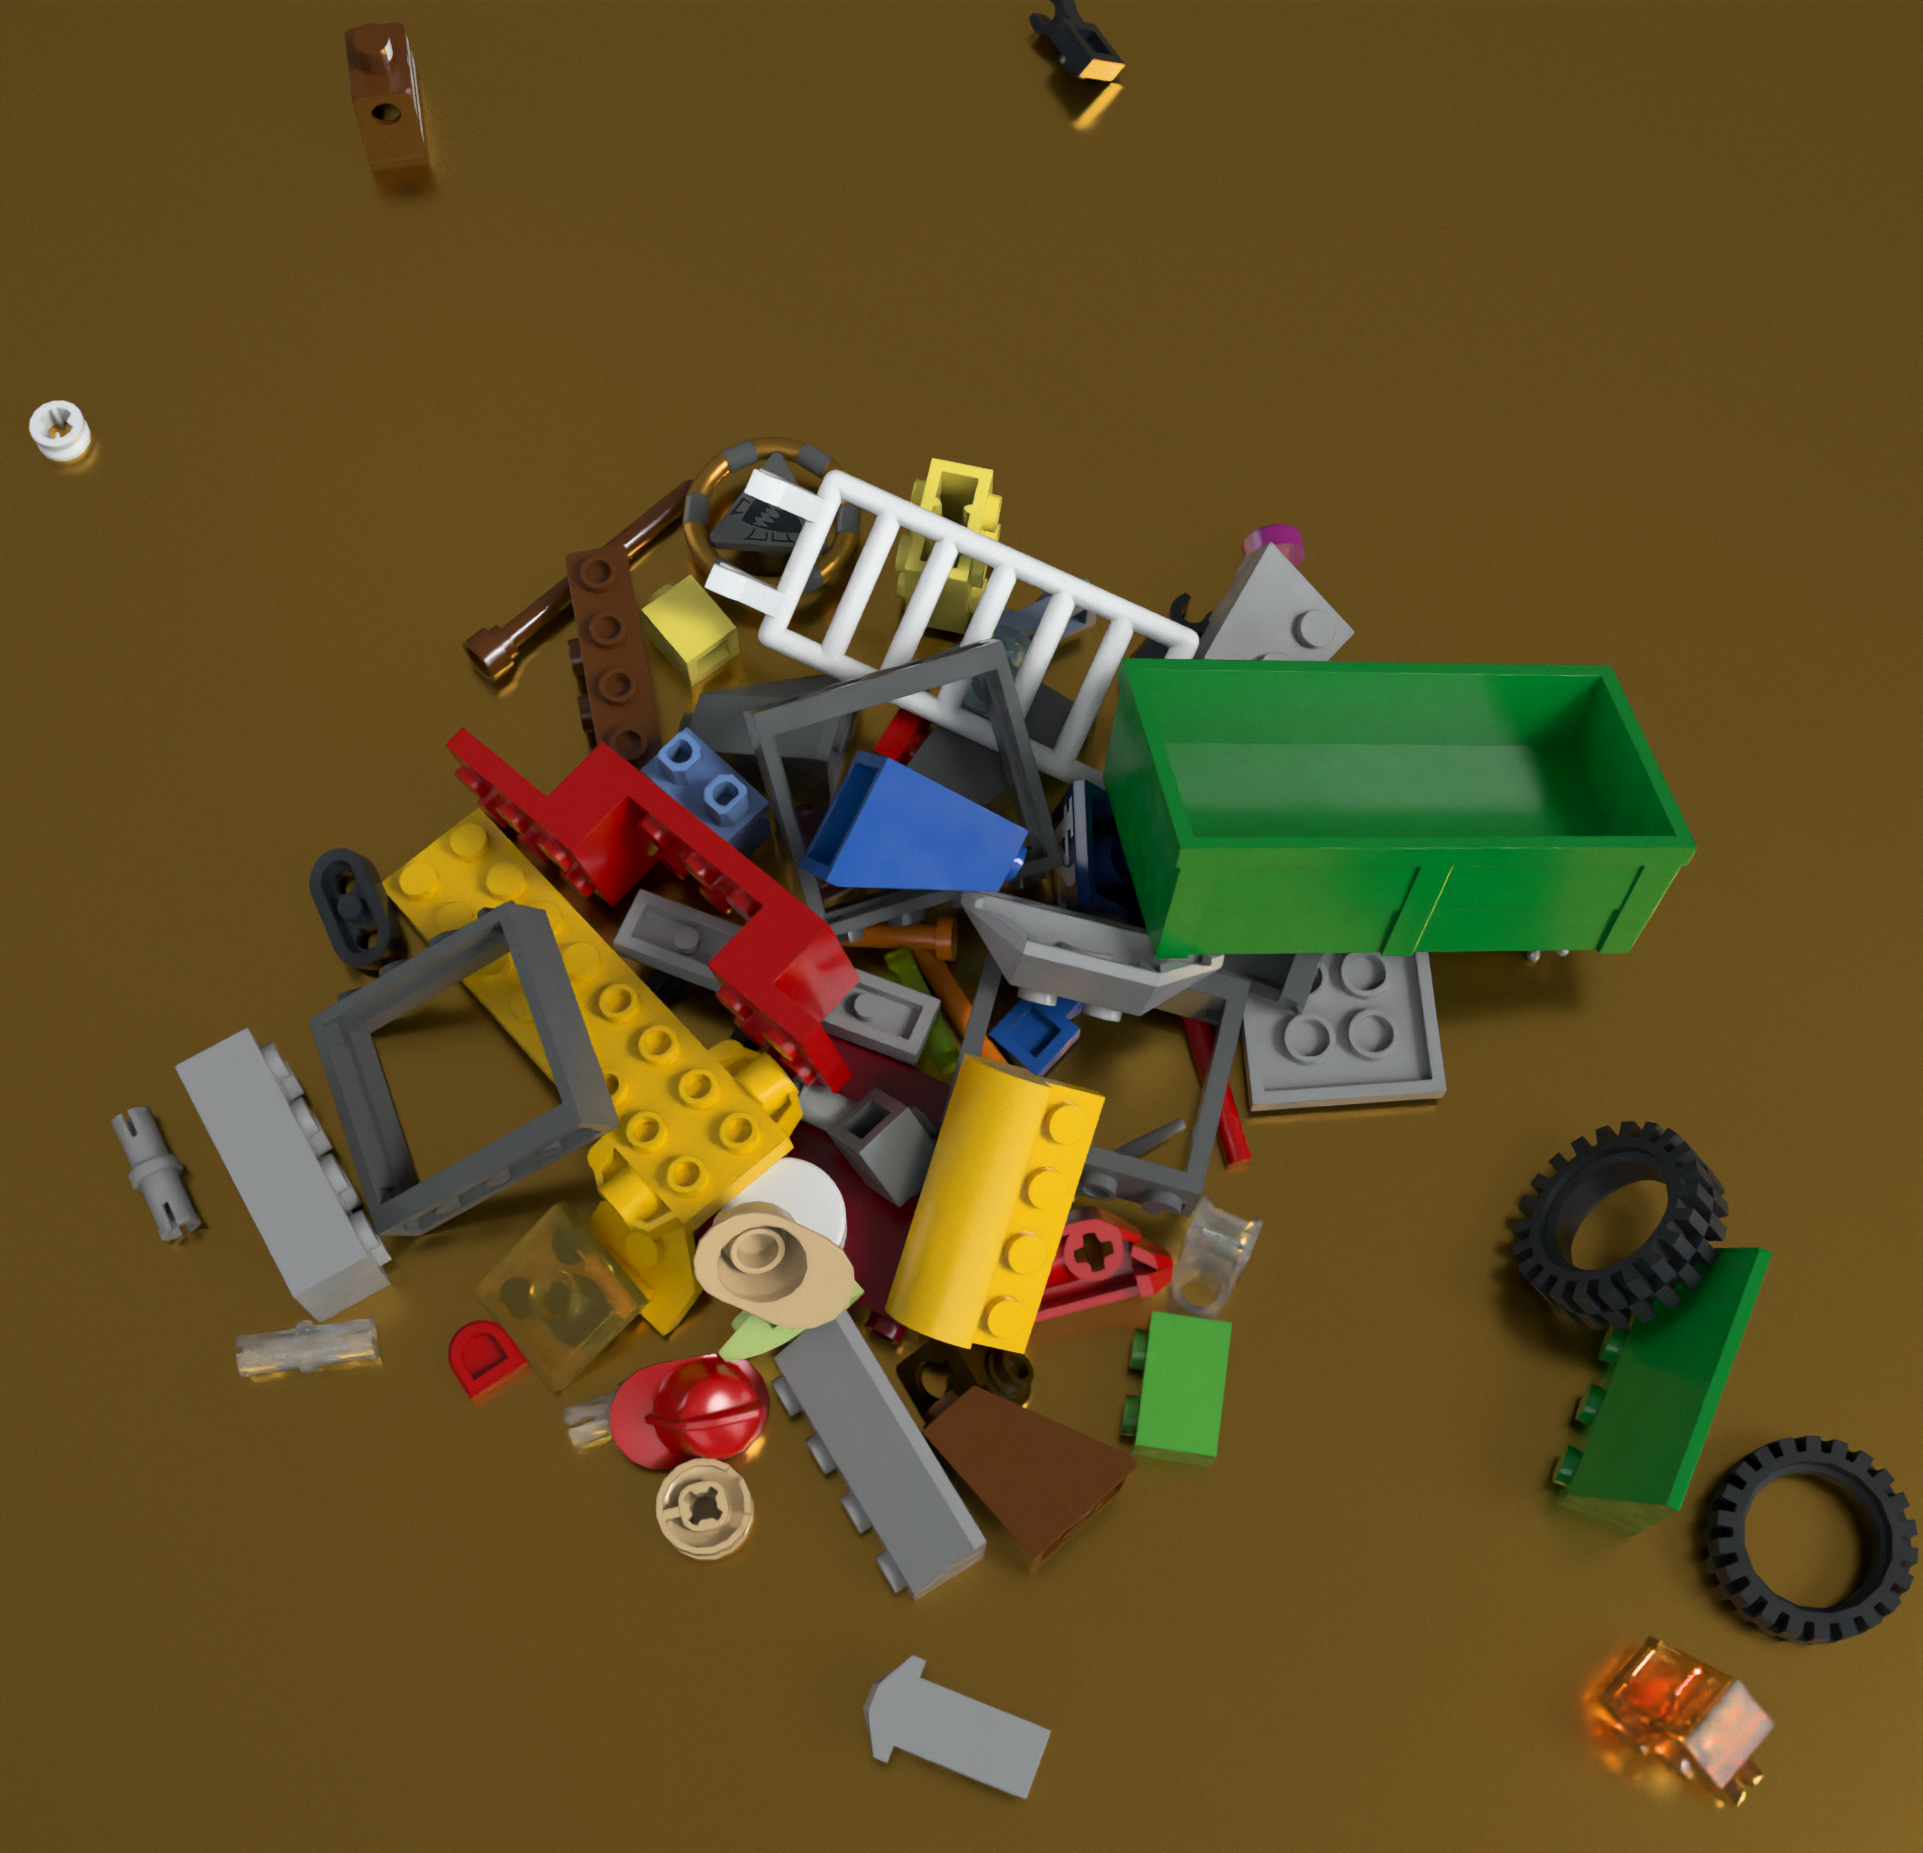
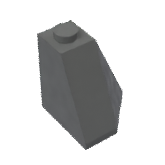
(810, 754)

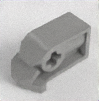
(952, 1730)

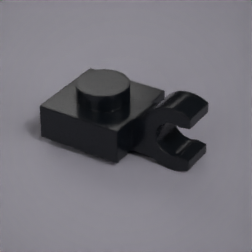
(1081, 44)

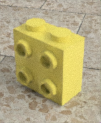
(964, 497)

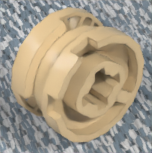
(705, 1509)

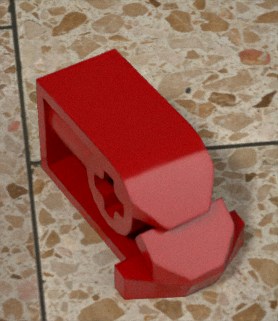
(1123, 1270)

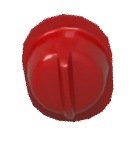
(689, 1411)

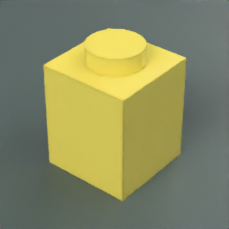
(690, 629)

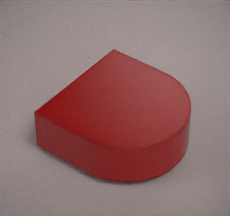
(484, 1357)

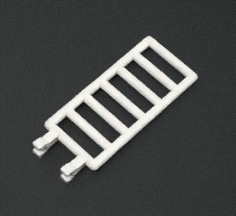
(949, 541)

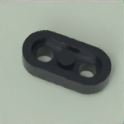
(357, 914)

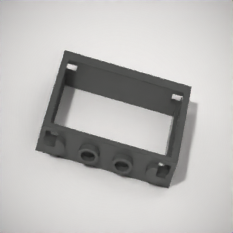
(906, 906)
(364, 1104)
(1109, 1174)

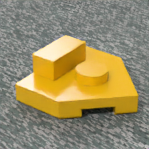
(657, 1266)

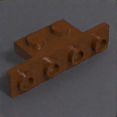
(611, 655)

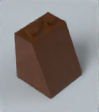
(1023, 1471)

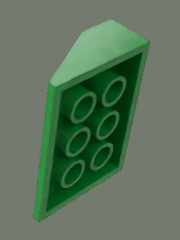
(1658, 1398)

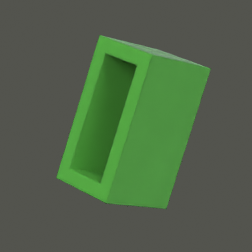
(1179, 1388)

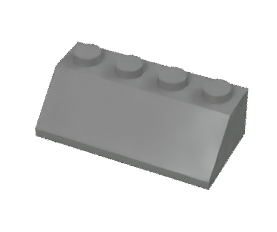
(879, 1456)

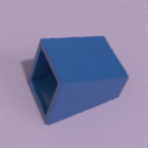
(910, 834)

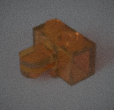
(1689, 1718)

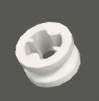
(64, 447)

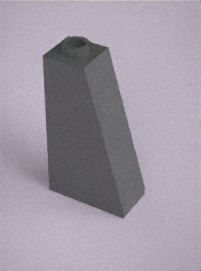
(978, 770)

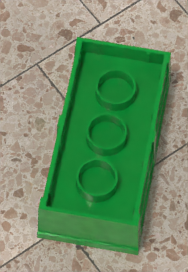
(1387, 807)

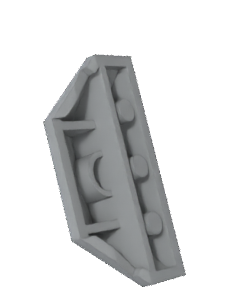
(1079, 956)

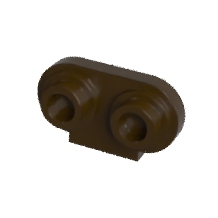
(989, 1368)

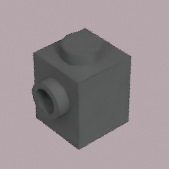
(887, 1145)

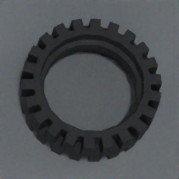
(1870, 1490)

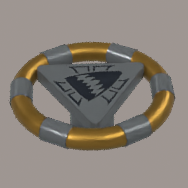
(760, 525)

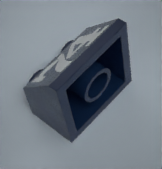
(1094, 864)

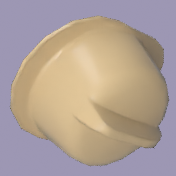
(774, 1267)

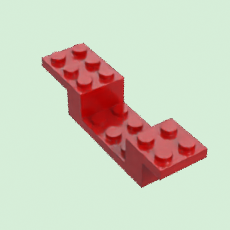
(614, 825)

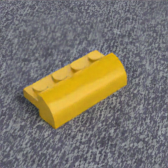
(993, 1206)

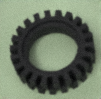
(1657, 1264)

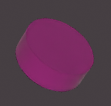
(1284, 537)

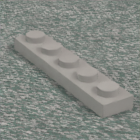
(685, 940)

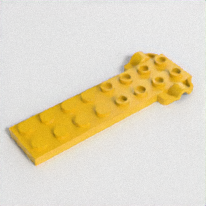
(689, 1116)

